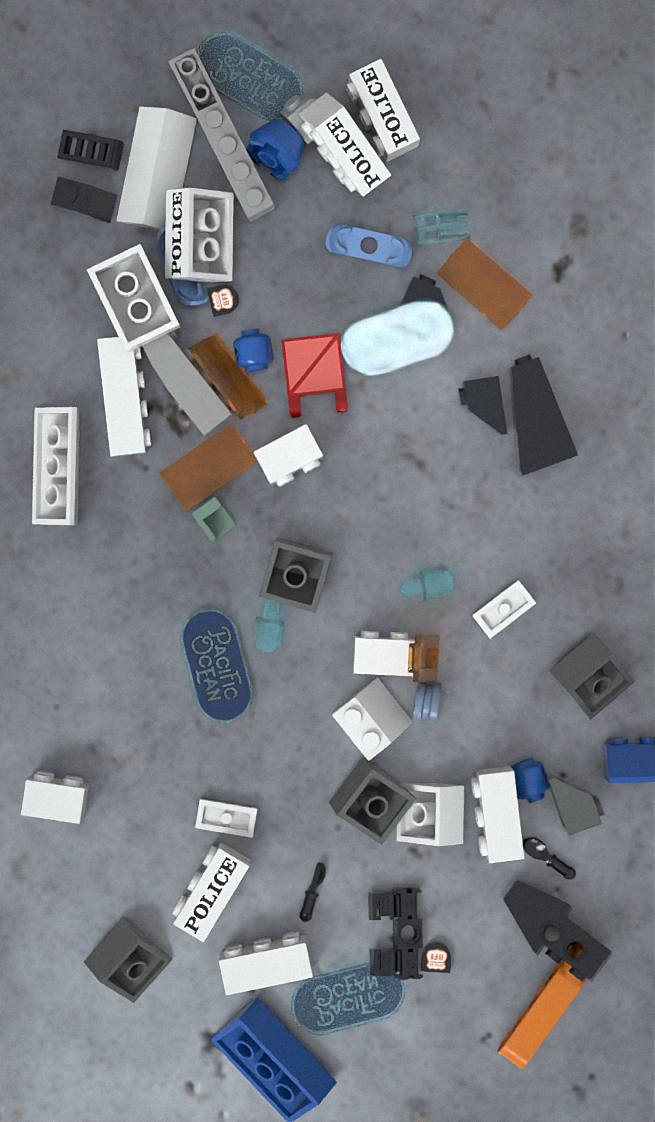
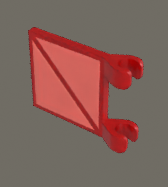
(314, 368)

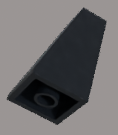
(537, 421)

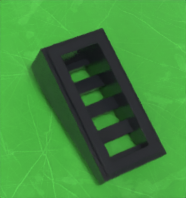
(114, 153)

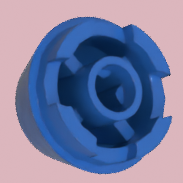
(276, 147)

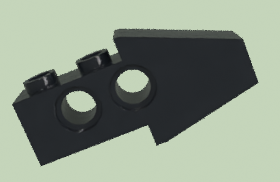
(536, 912)

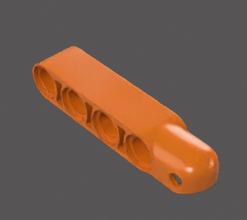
(542, 1012)

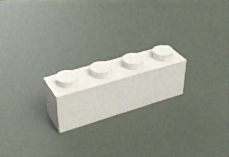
(122, 398)

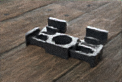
(405, 908)

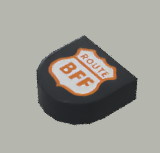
(223, 299)
(436, 958)

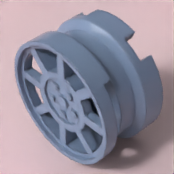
(427, 701)

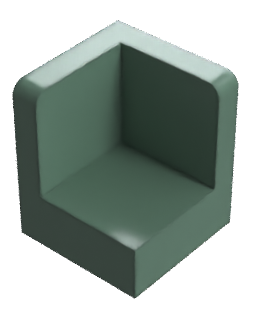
(213, 519)

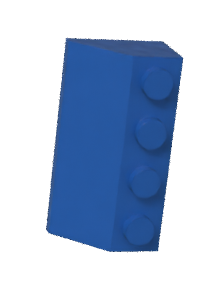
(629, 761)
(274, 1061)

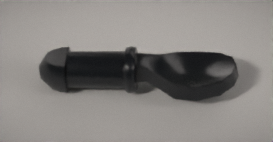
(538, 850)
(311, 895)

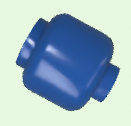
(253, 350)
(530, 780)

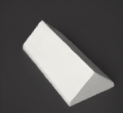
(155, 165)
(56, 466)

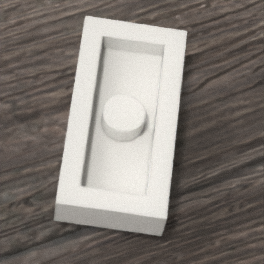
(504, 609)
(226, 817)

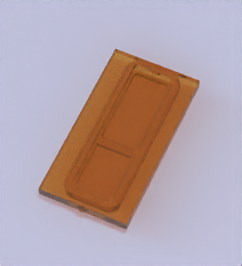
(484, 284)
(229, 379)
(208, 467)
(424, 657)

